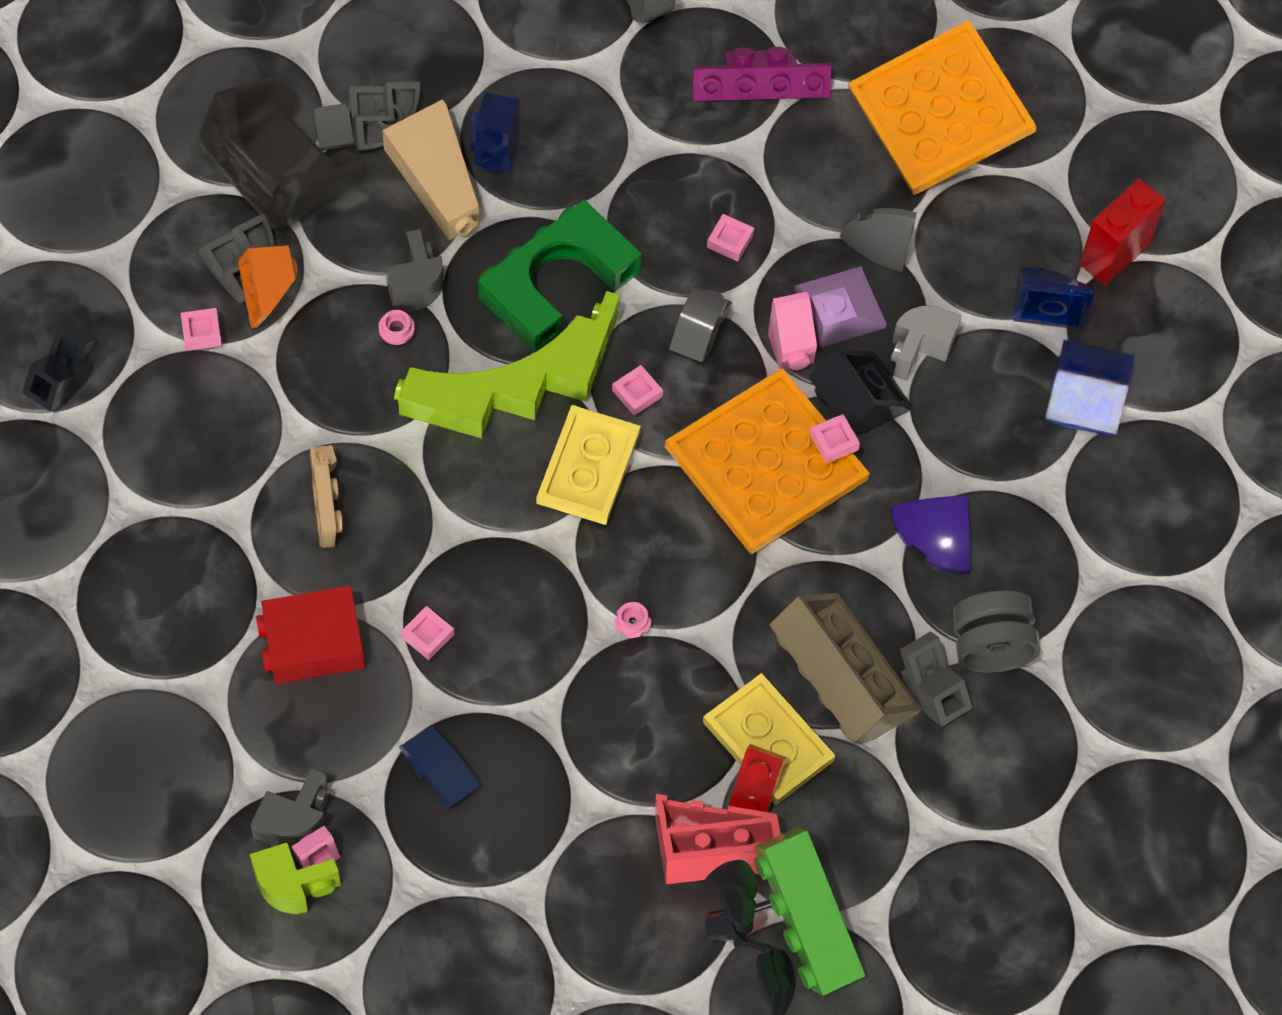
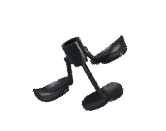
(737, 889)

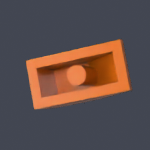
(265, 279)

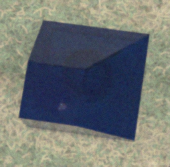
(1051, 299)

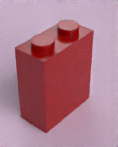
(1122, 232)
(310, 635)

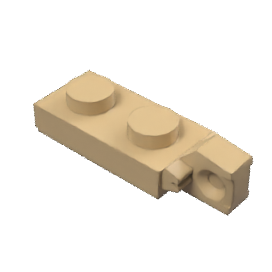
(325, 491)

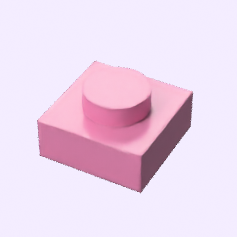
(730, 237)
(201, 329)
(637, 390)
(834, 438)
(427, 633)
(315, 848)

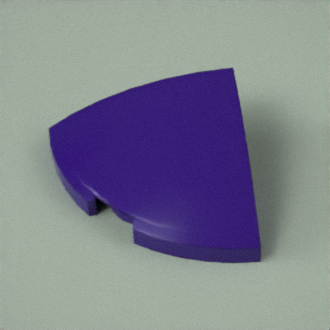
(938, 530)

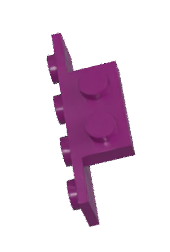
(761, 76)

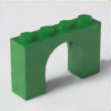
(578, 236)

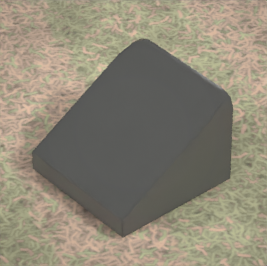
(333, 126)

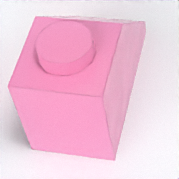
(792, 331)

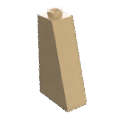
(433, 165)

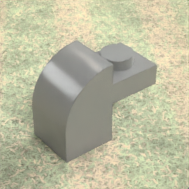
(923, 331)

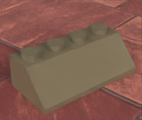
(844, 666)

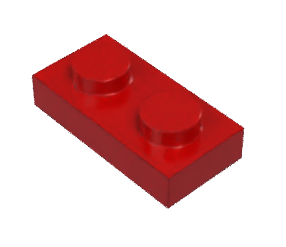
(757, 779)

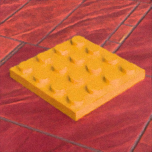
(942, 107)
(761, 463)

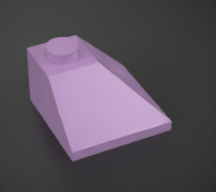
(842, 306)

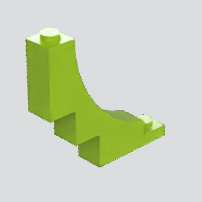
(467, 399)

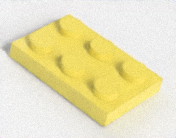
(588, 465)
(765, 719)

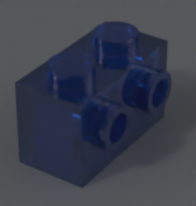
(495, 132)

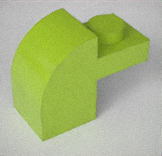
(287, 887)

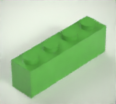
(808, 911)

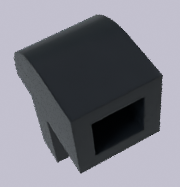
(63, 371)

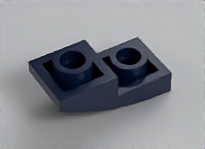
(441, 765)

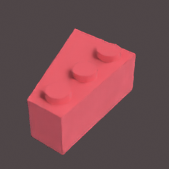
(702, 837)

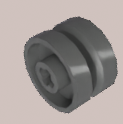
(995, 631)

